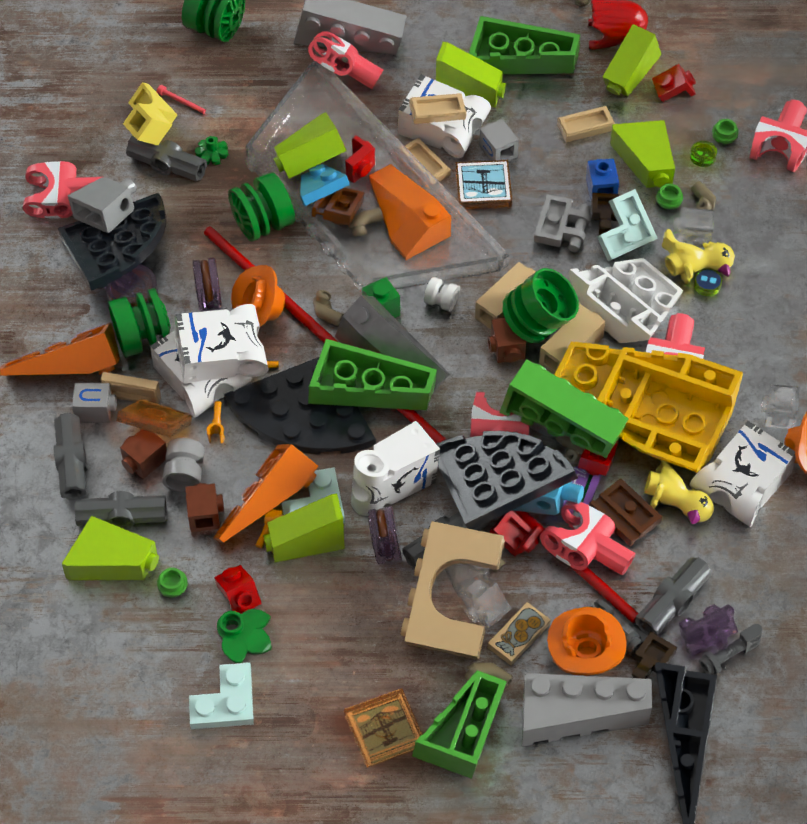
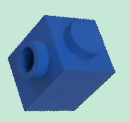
(602, 177)

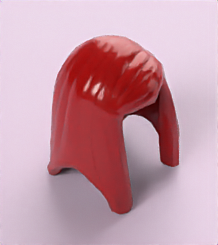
(614, 21)

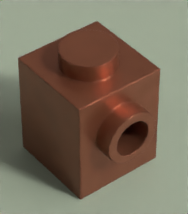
(505, 343)
(143, 453)
(203, 507)

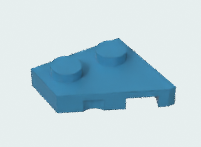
(320, 182)

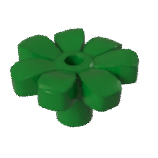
(212, 150)

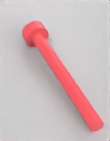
(161, 90)

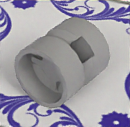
(183, 464)

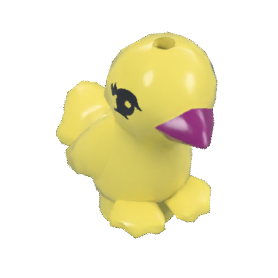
(689, 259)
(670, 490)

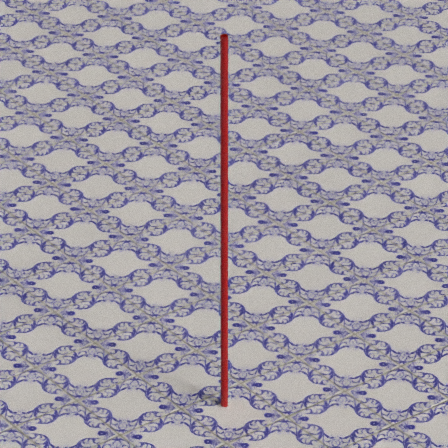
(587, 574)

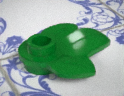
(247, 636)

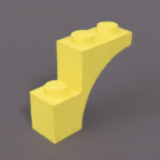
(150, 115)

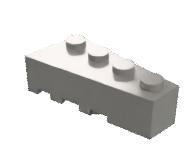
(355, 22)
(582, 704)

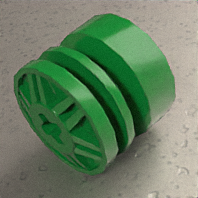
(215, 17)
(261, 206)
(540, 305)
(138, 322)

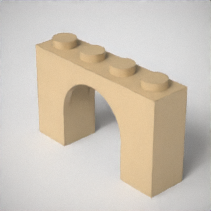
(584, 328)
(445, 547)

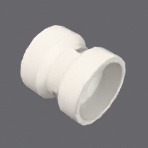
(441, 294)

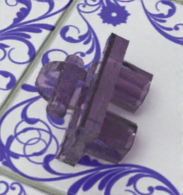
(710, 630)

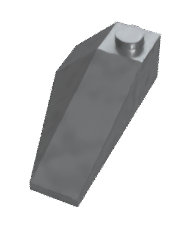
(376, 330)

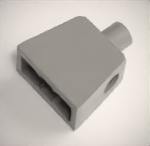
(103, 203)

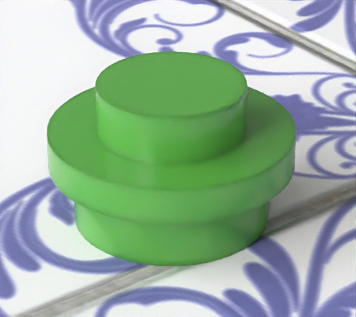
(725, 131)
(669, 196)
(172, 582)

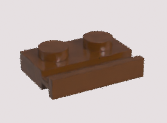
(339, 206)
(628, 510)

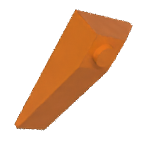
(410, 213)
(85, 354)
(280, 478)

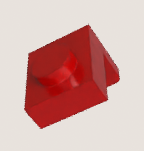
(674, 82)
(361, 161)
(597, 464)
(516, 533)
(238, 589)

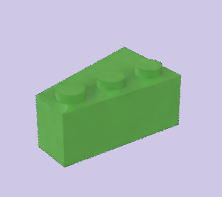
(462, 728)

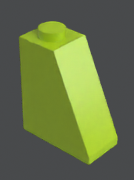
(632, 61)
(469, 74)
(309, 146)
(645, 151)
(307, 531)
(109, 554)

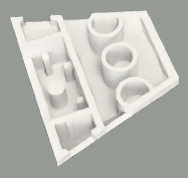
(628, 296)

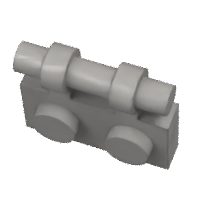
(554, 219)

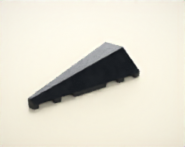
(687, 712)

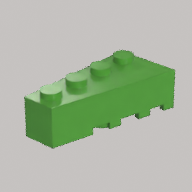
(524, 47)
(369, 379)
(563, 409)

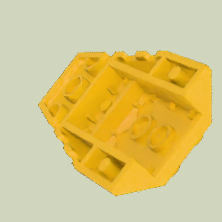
(671, 401)

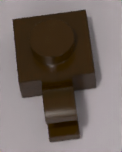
(602, 210)
(652, 650)

